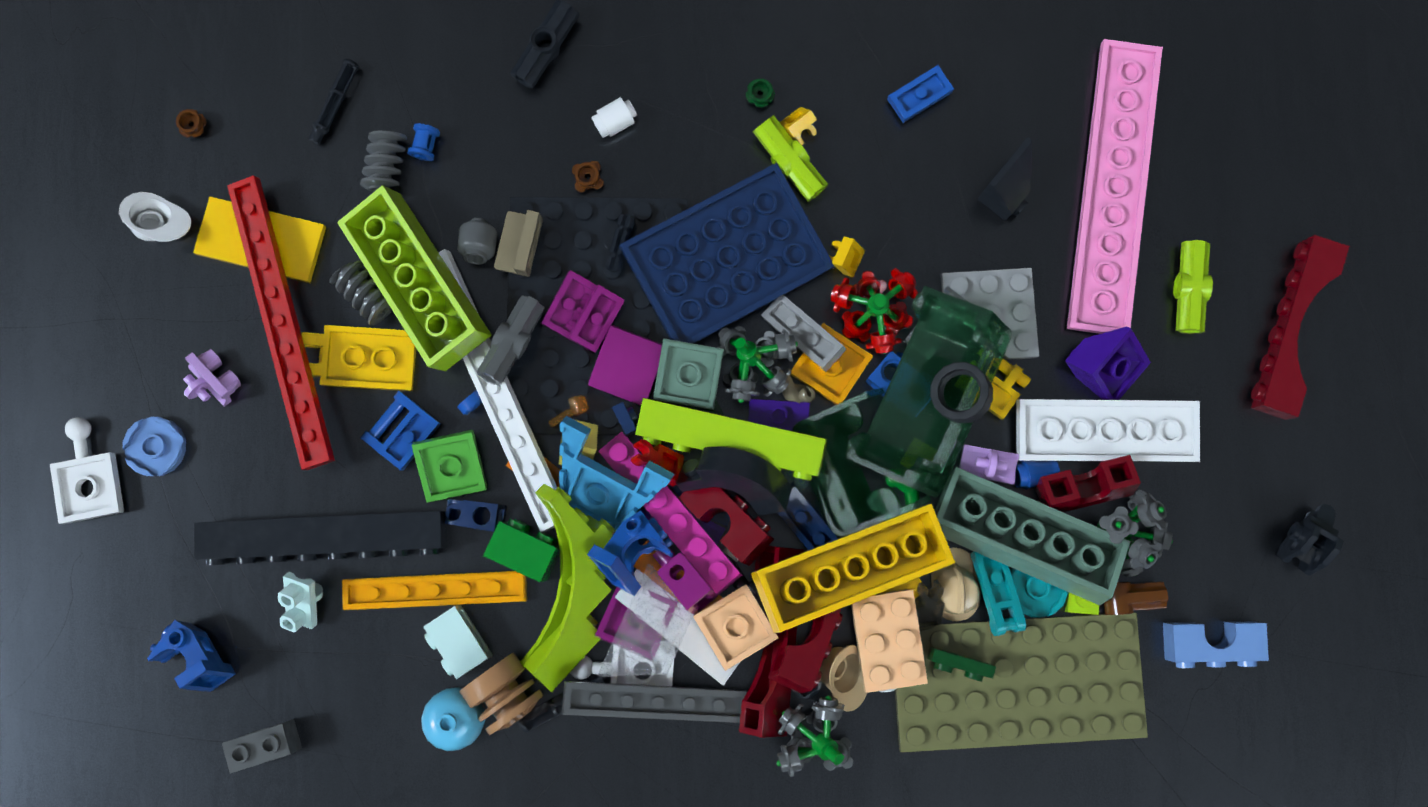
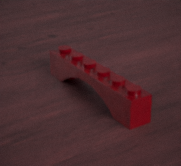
(1281, 382)
(767, 698)

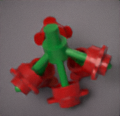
(870, 293)

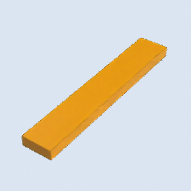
(434, 590)

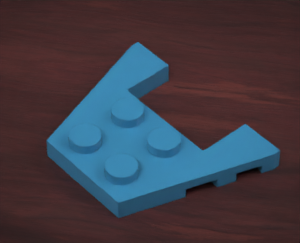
(598, 489)

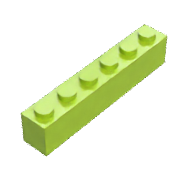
(700, 429)

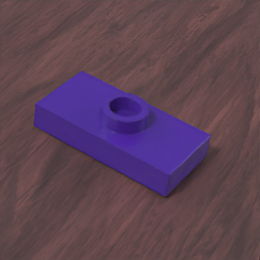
(777, 413)

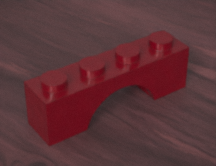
(800, 664)

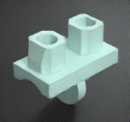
(299, 600)

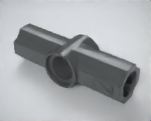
(510, 340)

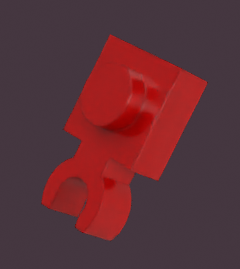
(659, 455)

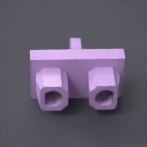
(202, 368)
(989, 464)

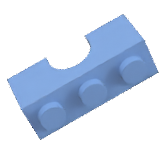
(1241, 642)

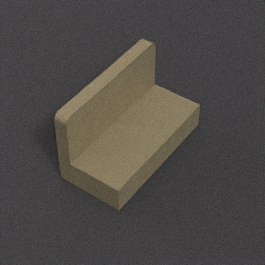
(518, 242)

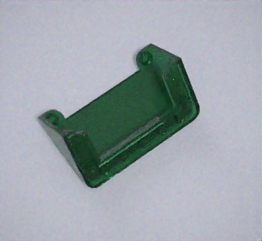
(908, 434)

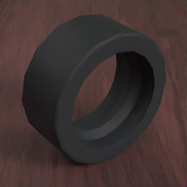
(950, 371)

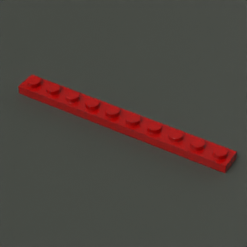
(280, 323)

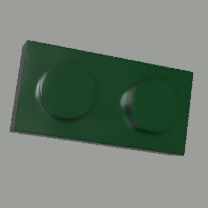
(973, 668)

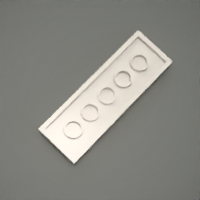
(1107, 430)

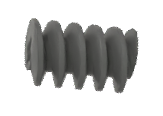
(382, 159)
(361, 292)

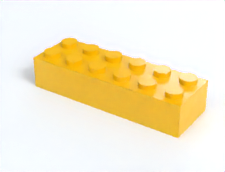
(852, 568)

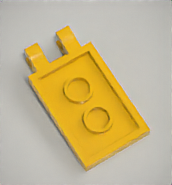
(363, 357)

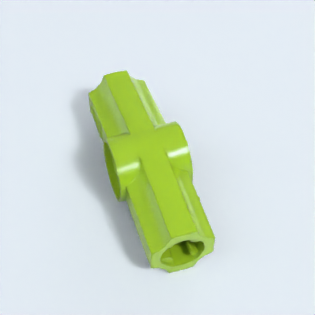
(790, 158)

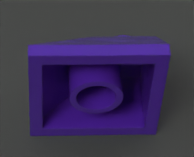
(1109, 362)

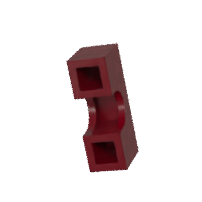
(1107, 482)
(746, 535)

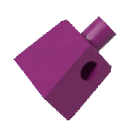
(691, 588)

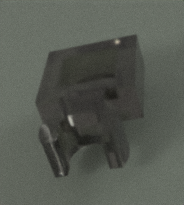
(930, 605)

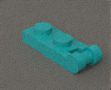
(998, 594)

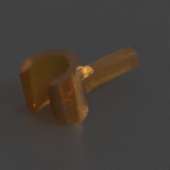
(578, 406)

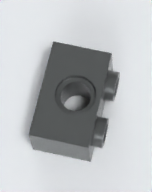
(261, 746)

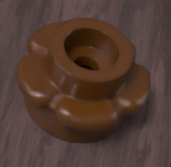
(190, 115)

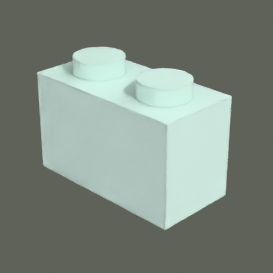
(457, 642)

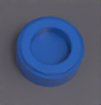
(470, 403)

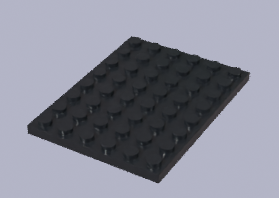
(578, 238)

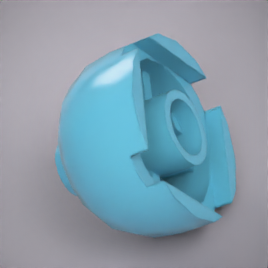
(450, 721)

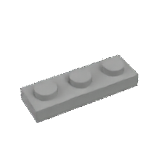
(811, 337)

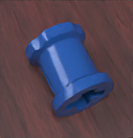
(423, 142)

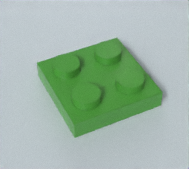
(449, 466)

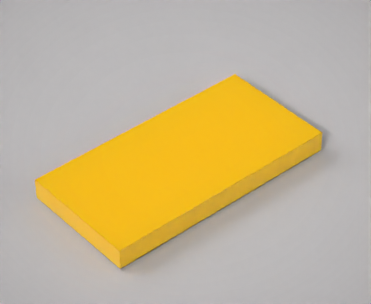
(296, 238)

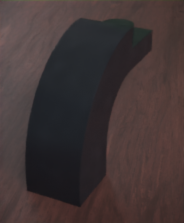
(741, 472)

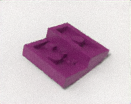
(582, 311)
(626, 365)

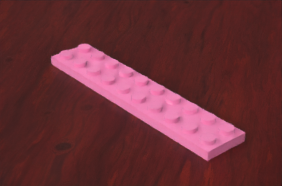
(1114, 187)

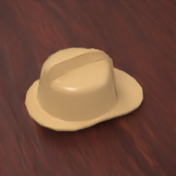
(960, 586)
(844, 677)

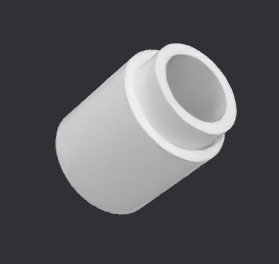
(614, 117)

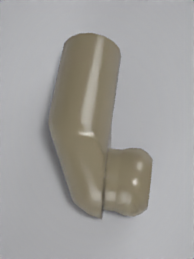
(798, 392)

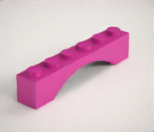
(675, 520)

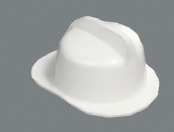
(154, 217)

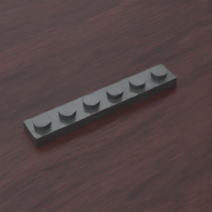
(652, 702)

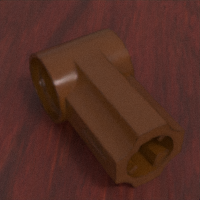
(1136, 596)

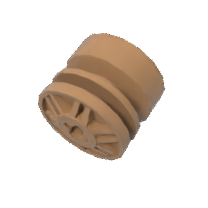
(501, 694)

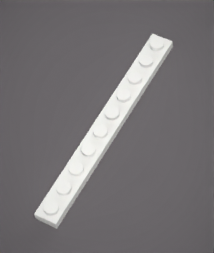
(509, 423)

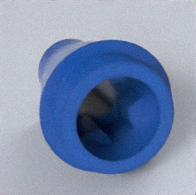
(1029, 472)

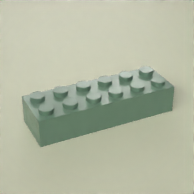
(1030, 536)

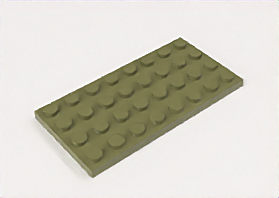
(1050, 685)

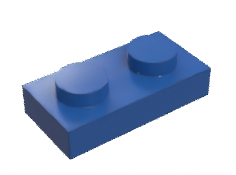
(920, 94)

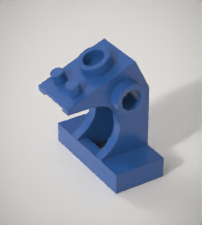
(625, 547)
(203, 664)

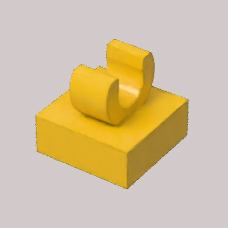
(799, 121)
(848, 256)

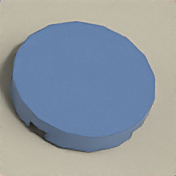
(154, 446)

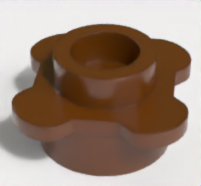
(591, 168)

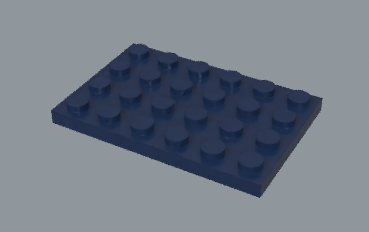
(727, 256)

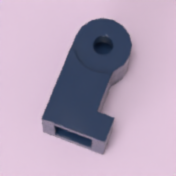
(474, 514)

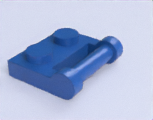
(415, 427)

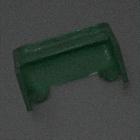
(841, 484)

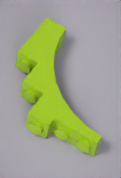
(581, 588)

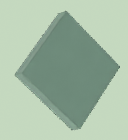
(688, 374)

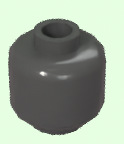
(477, 241)

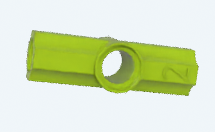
(1193, 286)

